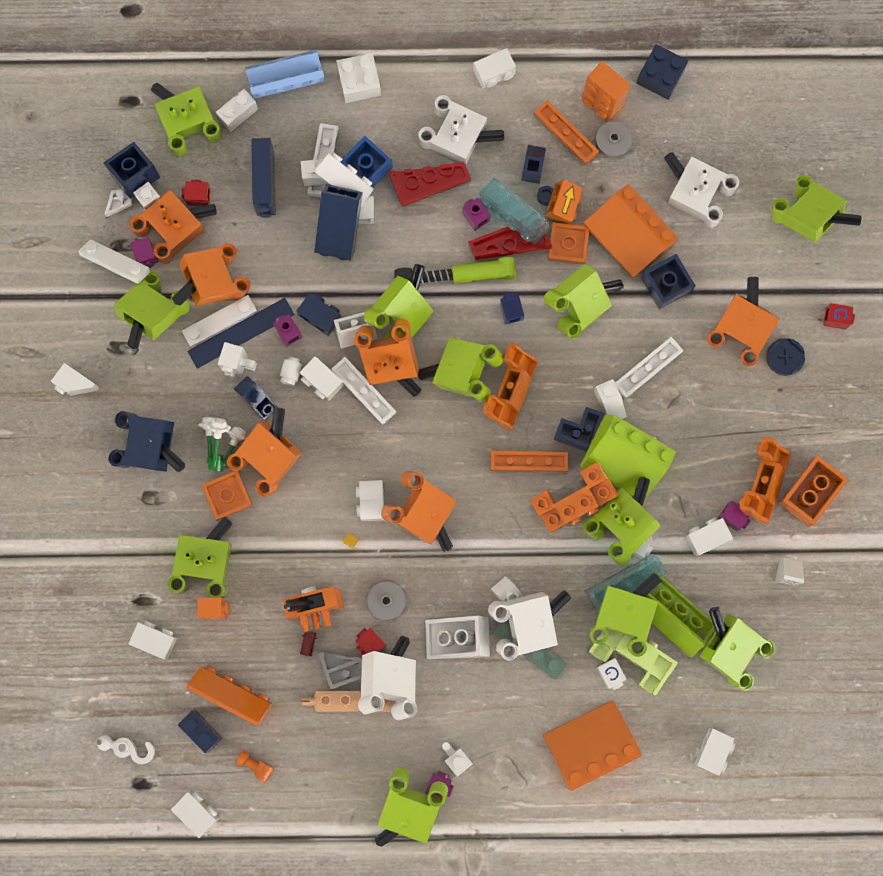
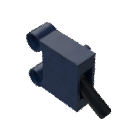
(146, 444)

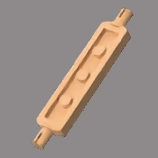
(339, 701)

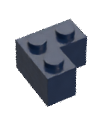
(579, 434)

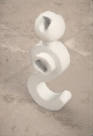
(125, 747)

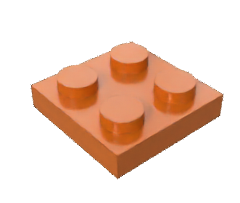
(568, 243)
(227, 495)

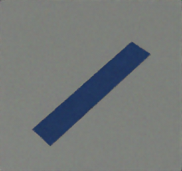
(239, 333)

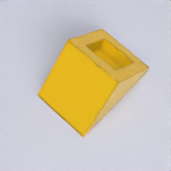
(350, 540)

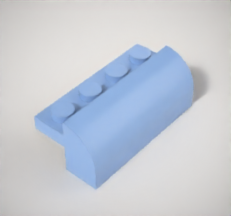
(284, 74)

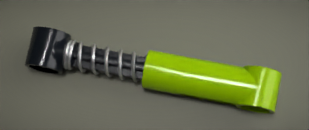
(501, 269)

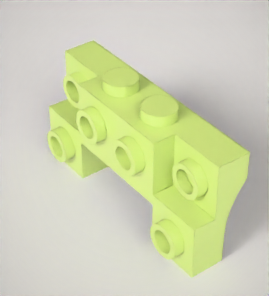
(654, 662)

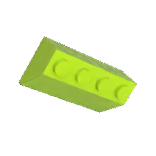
(680, 619)

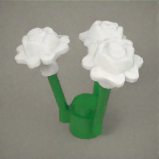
(220, 426)

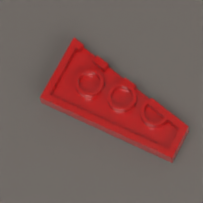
(422, 183)
(504, 243)

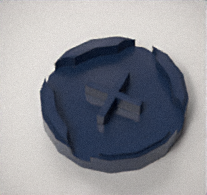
(785, 356)

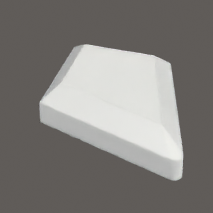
(117, 202)

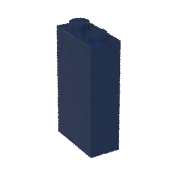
(263, 177)
(338, 222)

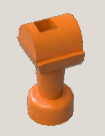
(261, 769)

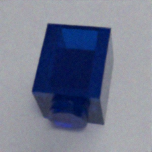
(511, 308)

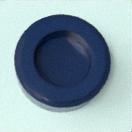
(544, 195)

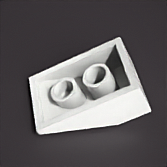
(457, 638)

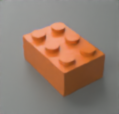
(605, 91)
(813, 491)

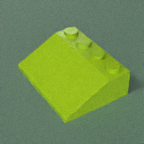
(628, 454)

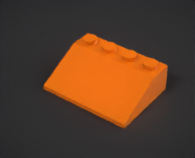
(631, 231)
(592, 745)

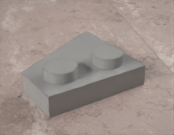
(341, 669)

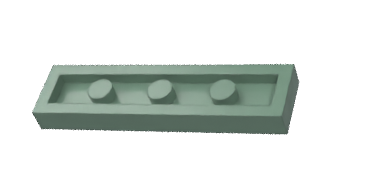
(541, 658)

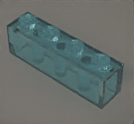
(514, 211)
(627, 579)

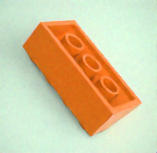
(229, 695)

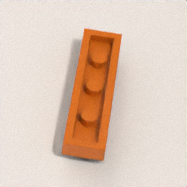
(566, 132)
(529, 461)

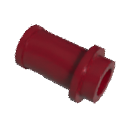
(308, 643)

